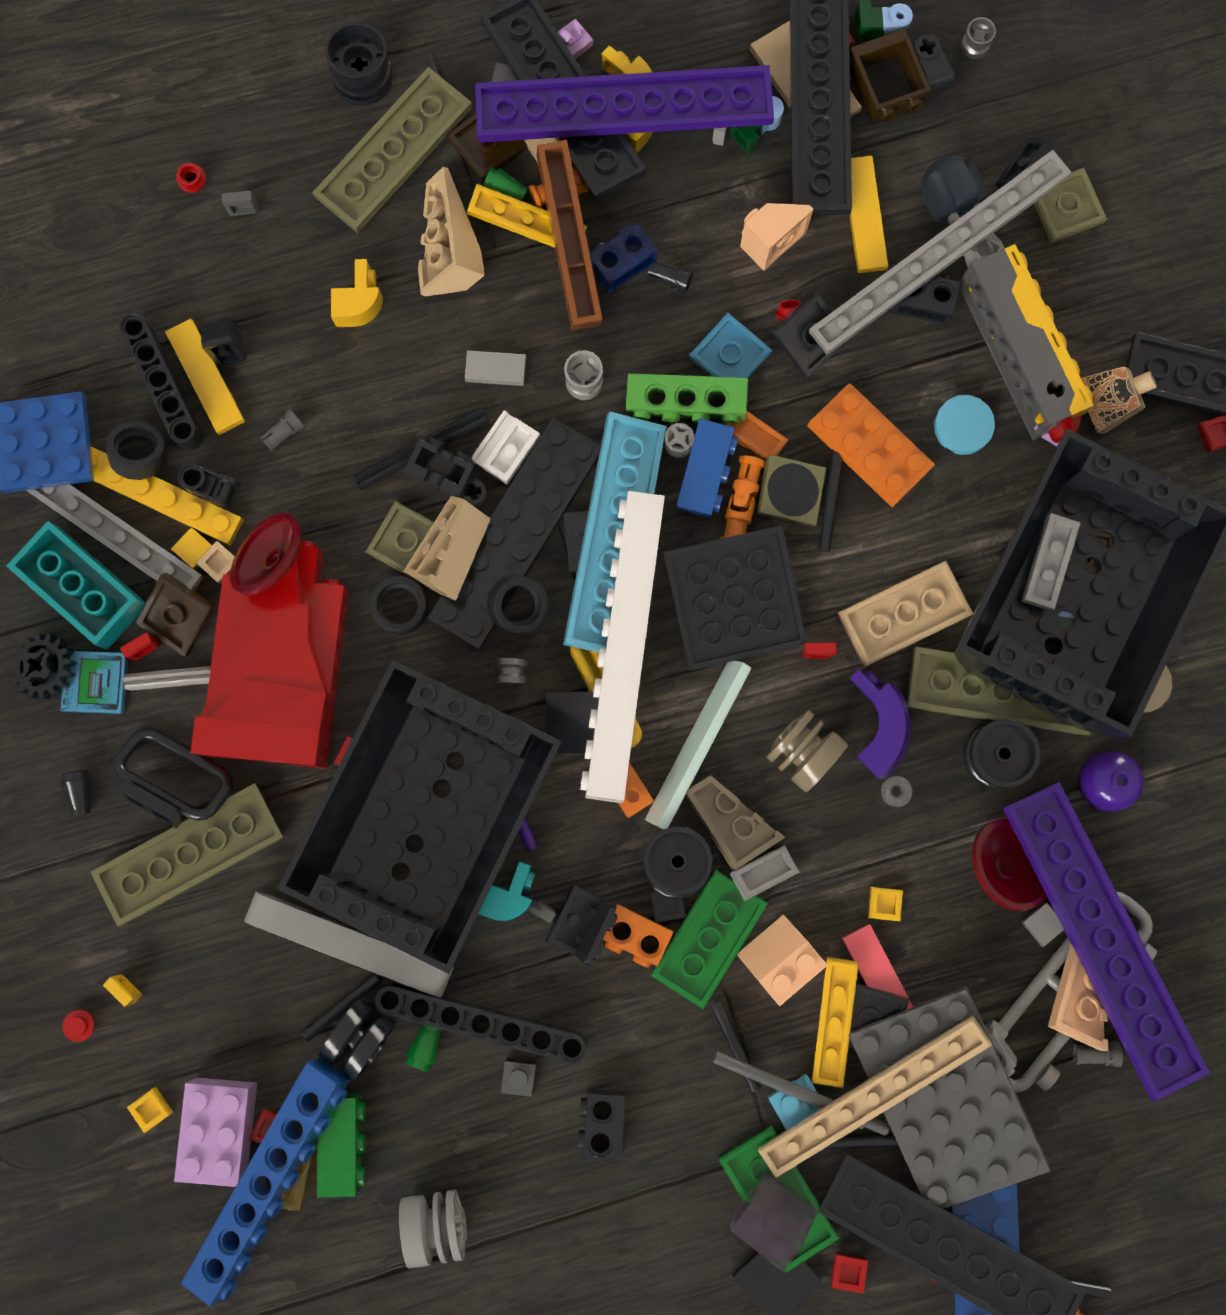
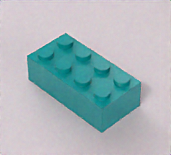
(77, 585)

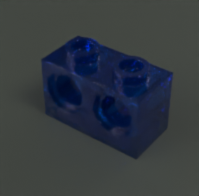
(628, 263)

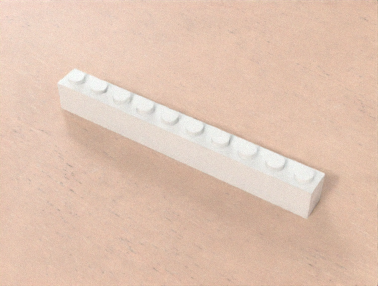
(624, 647)

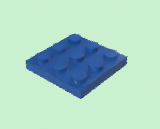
(44, 442)

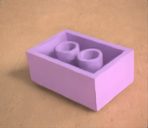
(215, 1131)

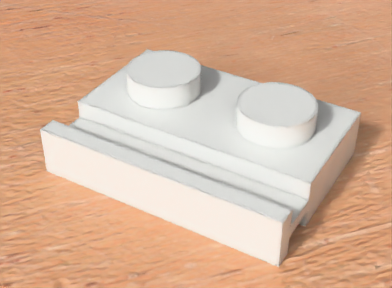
(505, 447)

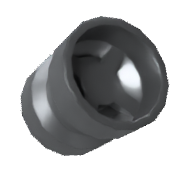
(978, 38)

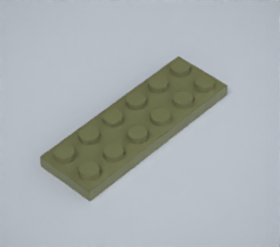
(392, 150)
(946, 687)
(187, 855)

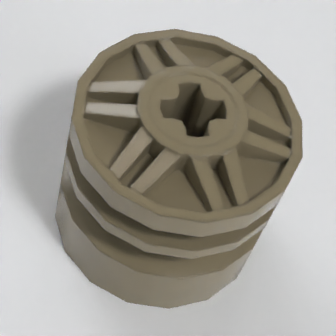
(807, 751)

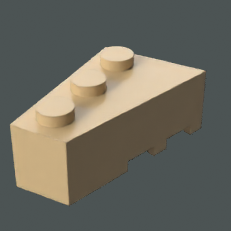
(449, 548)

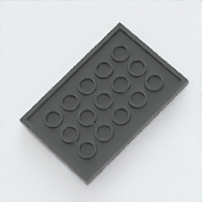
(965, 1127)

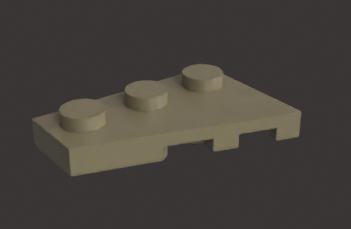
(730, 823)

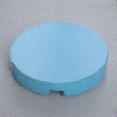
(964, 424)

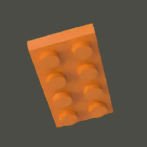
(871, 445)

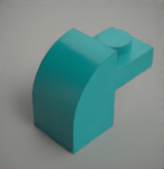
(508, 904)

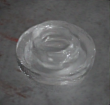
(906, 791)

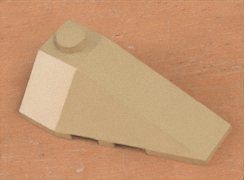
(451, 248)

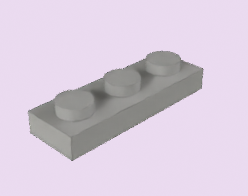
(1051, 562)

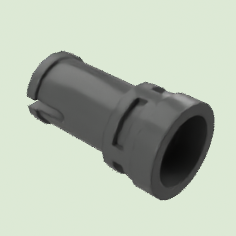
(287, 426)
(1088, 1055)

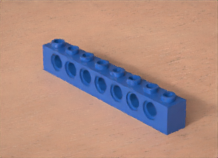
(205, 1275)

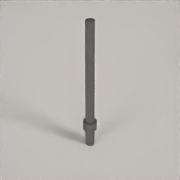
(787, 1087)

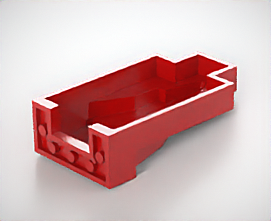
(275, 669)

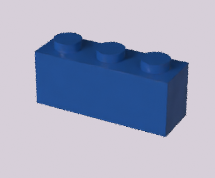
(706, 469)

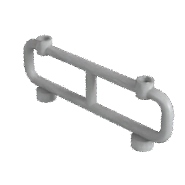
(1041, 1070)

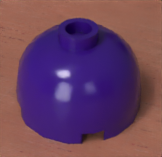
(1111, 781)

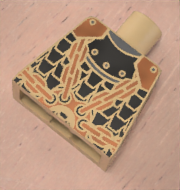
(1116, 396)

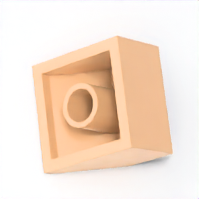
(773, 231)
(781, 960)

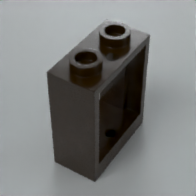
(878, 51)

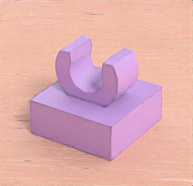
(576, 38)

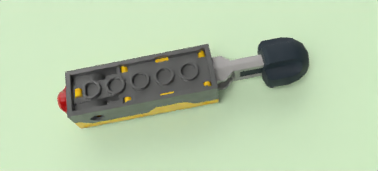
(1010, 311)

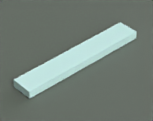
(698, 744)

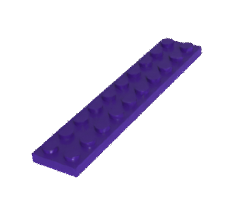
(624, 103)
(1106, 942)

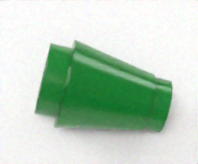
(504, 183)
(424, 1048)

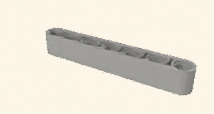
(343, 943)

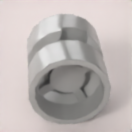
(583, 375)

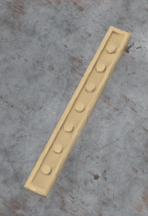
(875, 1096)

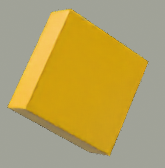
(191, 547)
(885, 904)
(122, 990)
(150, 1109)

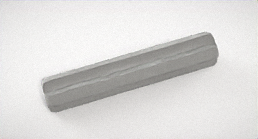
(166, 678)

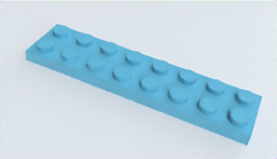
(625, 463)

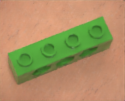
(643, 386)

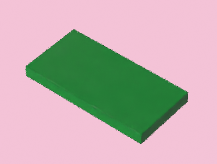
(708, 940)
(746, 1167)

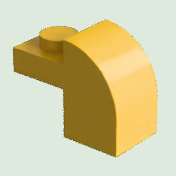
(360, 304)

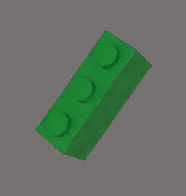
(341, 1150)

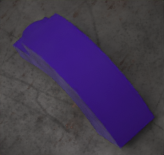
(894, 729)

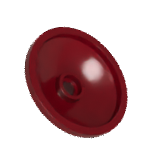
(266, 554)
(1004, 868)

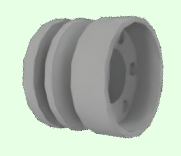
(432, 1228)

